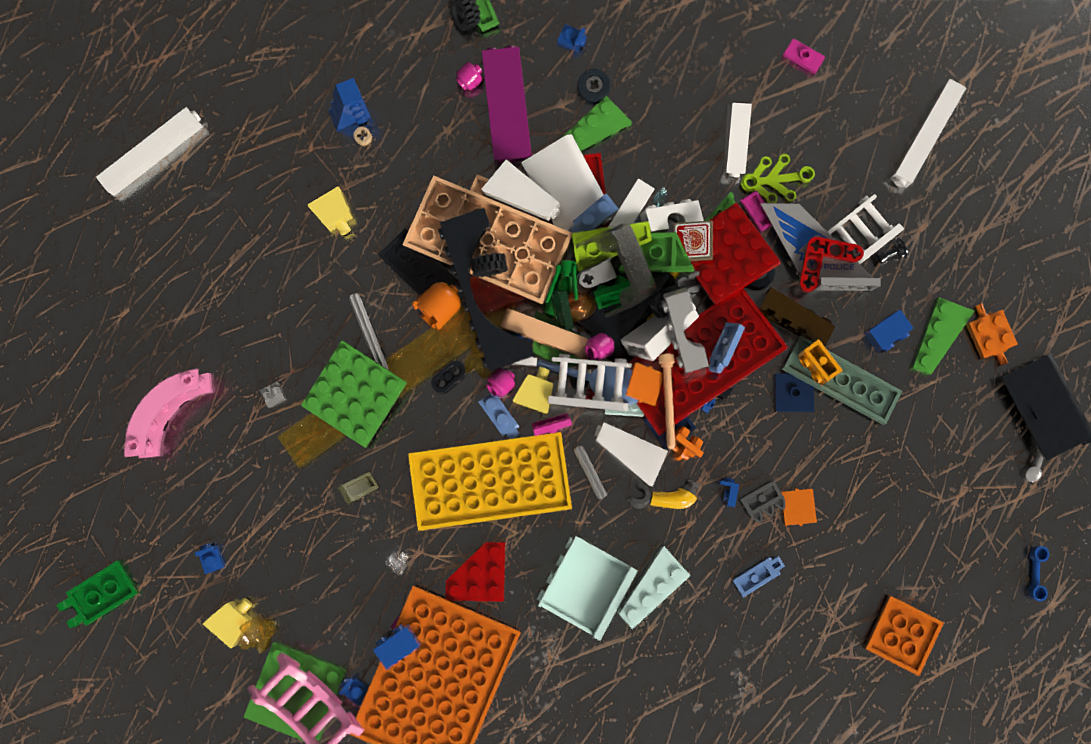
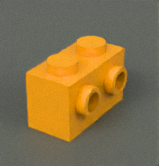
(819, 363)

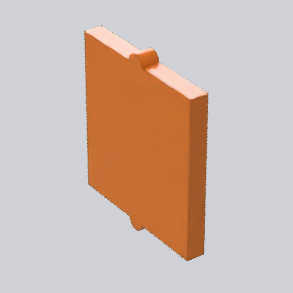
(644, 384)
(799, 507)

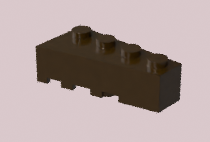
(795, 317)

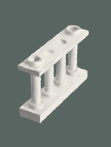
(874, 242)
(579, 398)

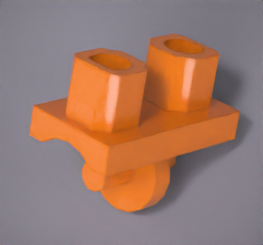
(684, 448)

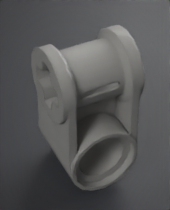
(600, 273)

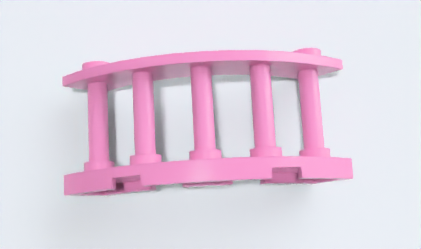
(157, 407)
(319, 691)

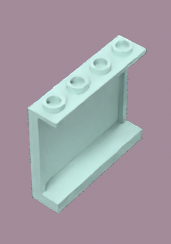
(586, 587)

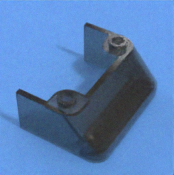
(634, 263)

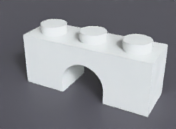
(684, 212)

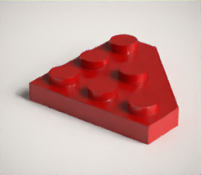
(480, 576)

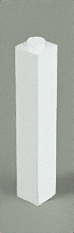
(927, 133)
(150, 151)
(628, 211)

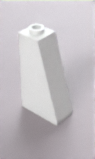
(737, 138)
(519, 191)
(653, 337)
(634, 453)

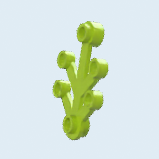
(774, 179)

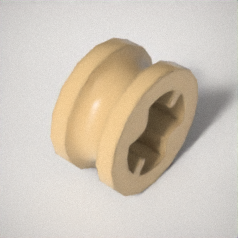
(358, 132)

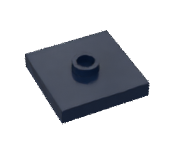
(792, 394)

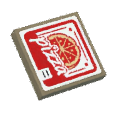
(696, 239)

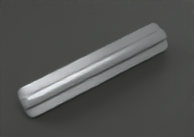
(590, 472)

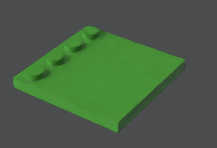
(328, 673)

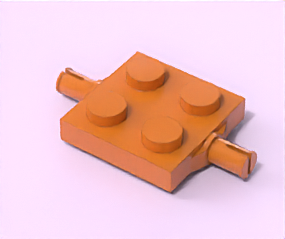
(991, 334)

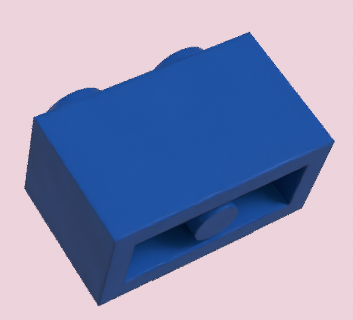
(888, 331)
(397, 646)

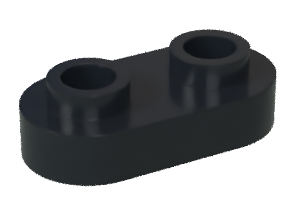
(447, 375)

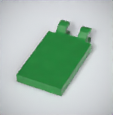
(99, 594)

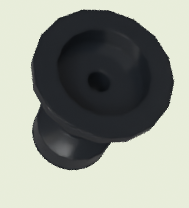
(899, 249)

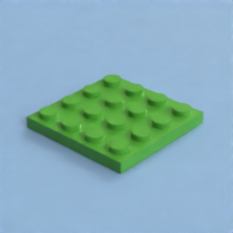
(354, 393)

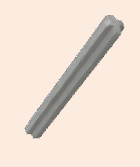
(367, 329)

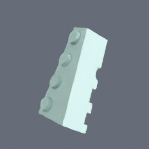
(653, 587)

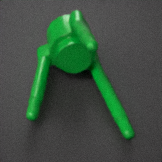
(568, 269)

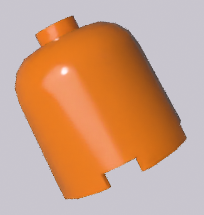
(438, 304)

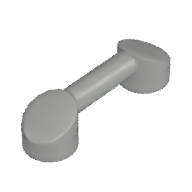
(1033, 473)

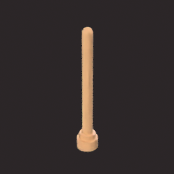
(667, 362)

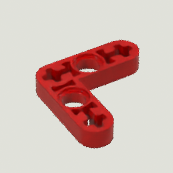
(811, 254)

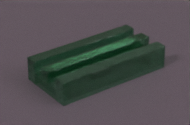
(562, 309)

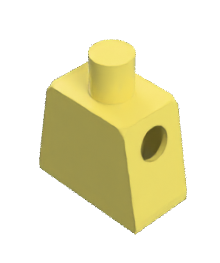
(333, 211)
(535, 392)
(228, 620)

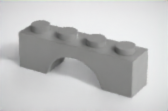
(679, 306)

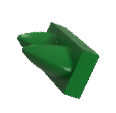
(608, 296)

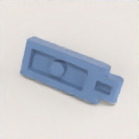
(595, 214)
(725, 346)
(500, 416)
(758, 575)

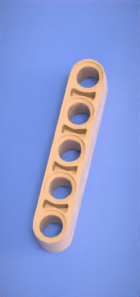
(544, 333)

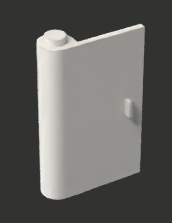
(567, 178)

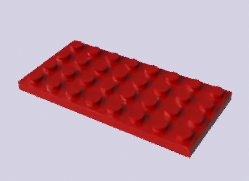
(696, 388)

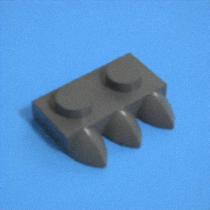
(763, 499)

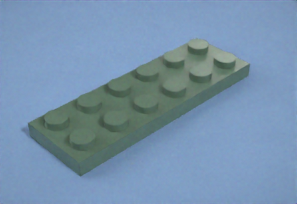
(851, 386)

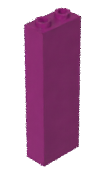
(506, 104)

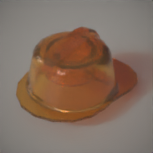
(582, 307)

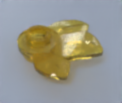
(474, 362)
(254, 636)

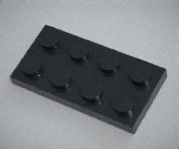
(414, 267)

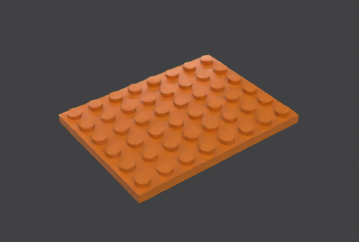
(445, 683)

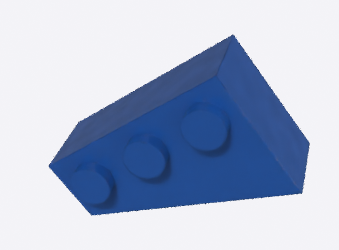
(348, 105)

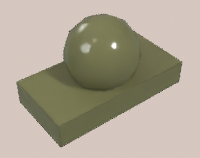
(358, 487)

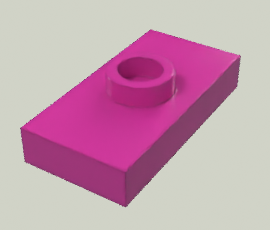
(804, 56)
(755, 211)
(551, 424)

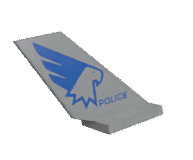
(795, 229)

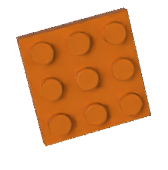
(903, 635)

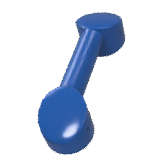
(1035, 590)

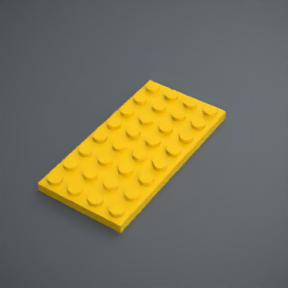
(489, 481)

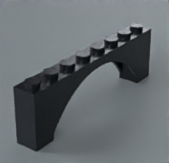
(462, 238)

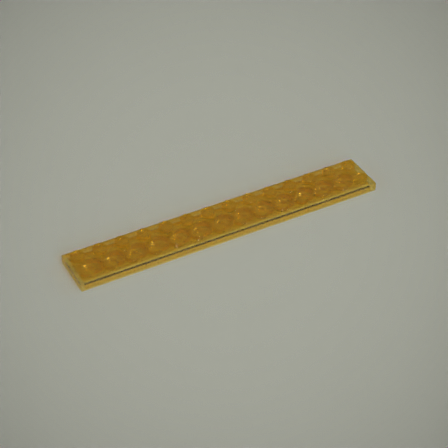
(412, 363)

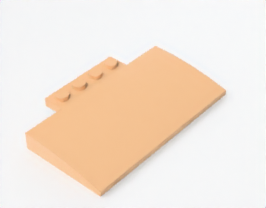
(528, 243)

